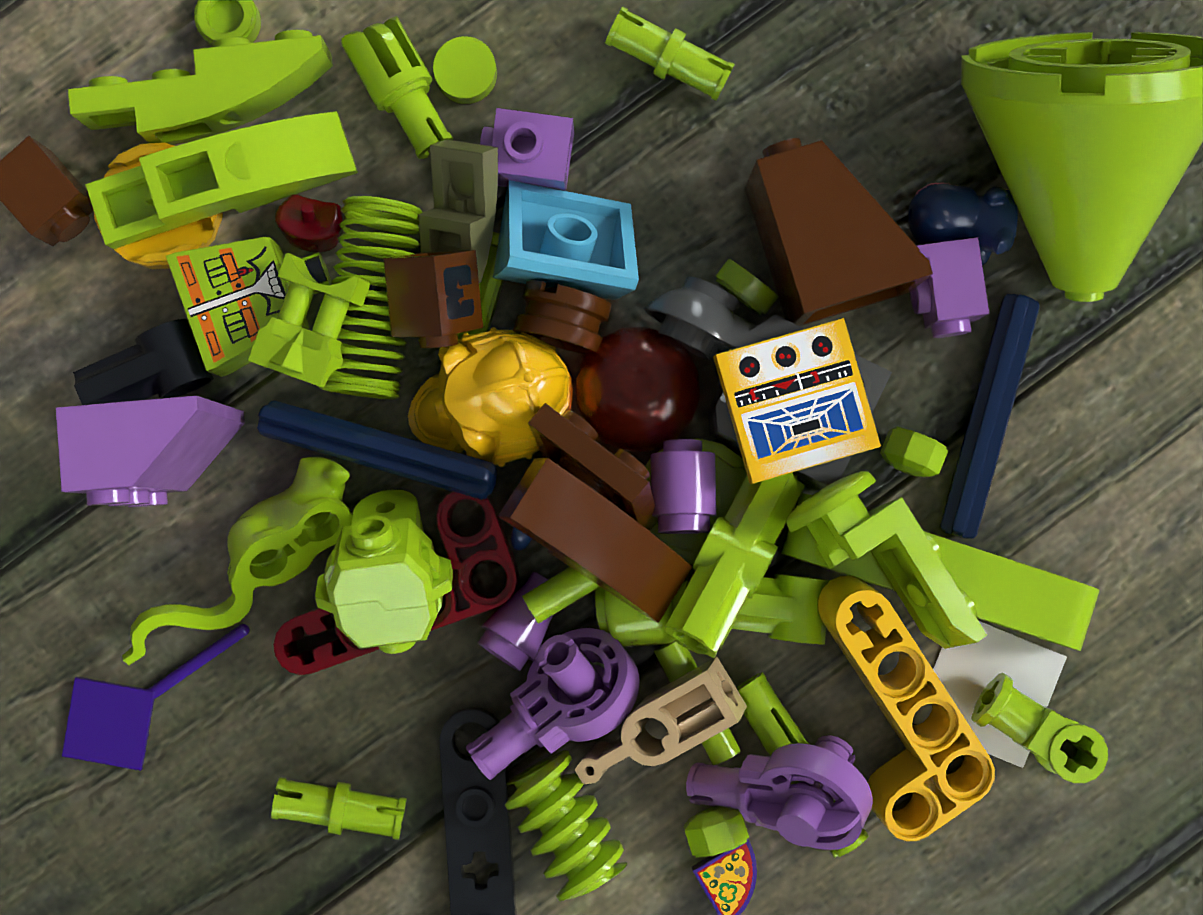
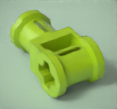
(1041, 731)

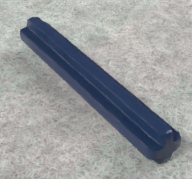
(990, 416)
(378, 449)

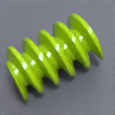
(565, 826)

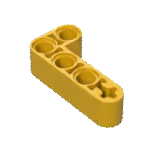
(900, 695)

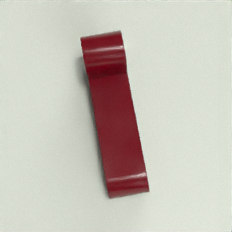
(461, 602)

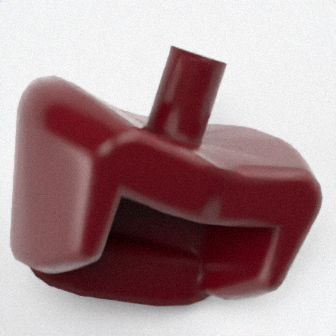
(309, 223)

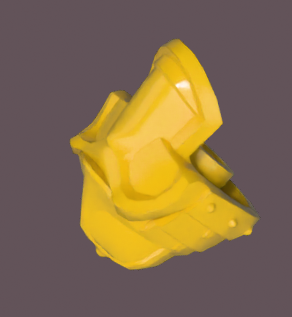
(489, 394)

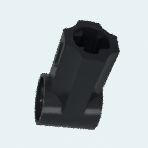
(158, 366)

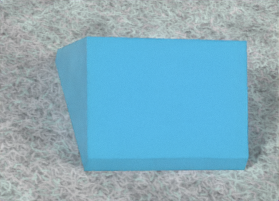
(567, 241)

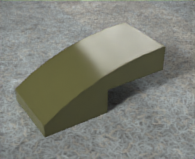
(463, 200)

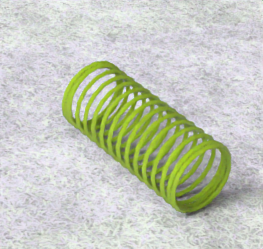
(364, 211)

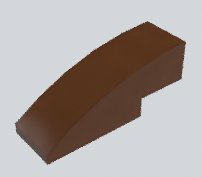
(596, 538)

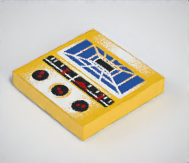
(796, 401)

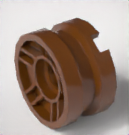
(563, 317)

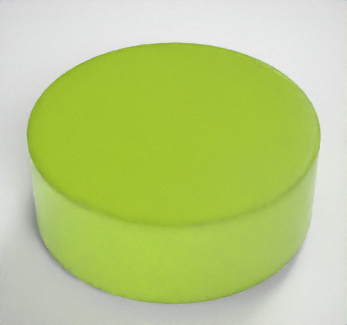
(227, 19)
(465, 70)
(746, 287)

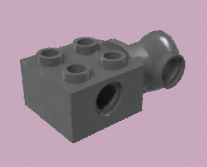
(705, 323)

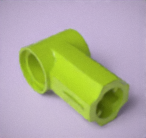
(785, 609)

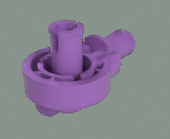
(563, 699)
(799, 811)

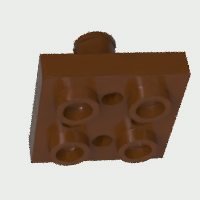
(617, 477)

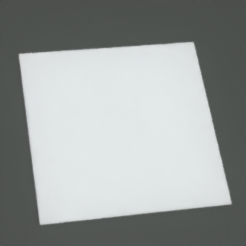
(971, 667)

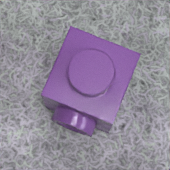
(531, 147)

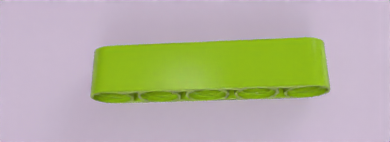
(999, 587)

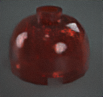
(638, 389)

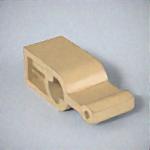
(689, 708)

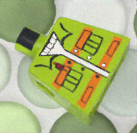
(232, 295)

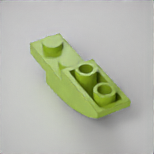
(230, 88)
(220, 174)

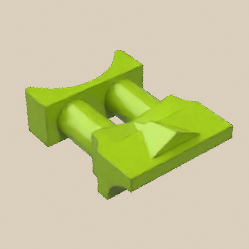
(299, 351)

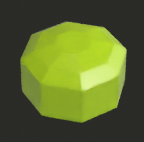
(913, 452)
(715, 831)

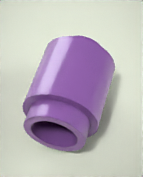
(683, 487)

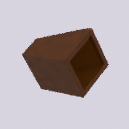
(827, 235)

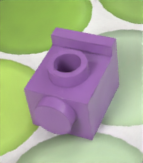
(955, 290)

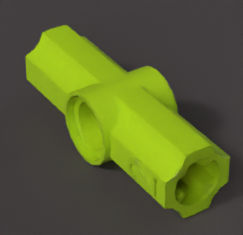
(733, 563)

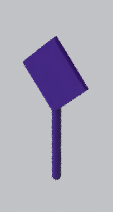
(113, 720)

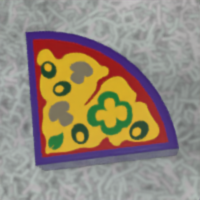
(728, 879)

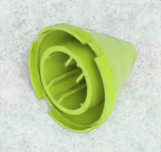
(1089, 141)

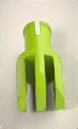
(397, 81)

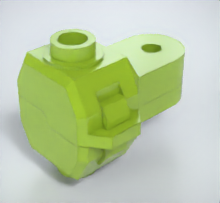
(384, 575)

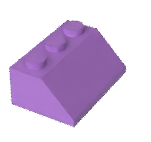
(141, 448)

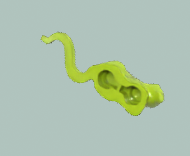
(265, 549)

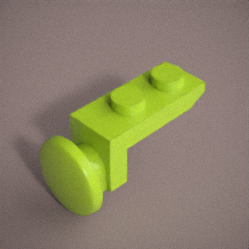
(902, 550)

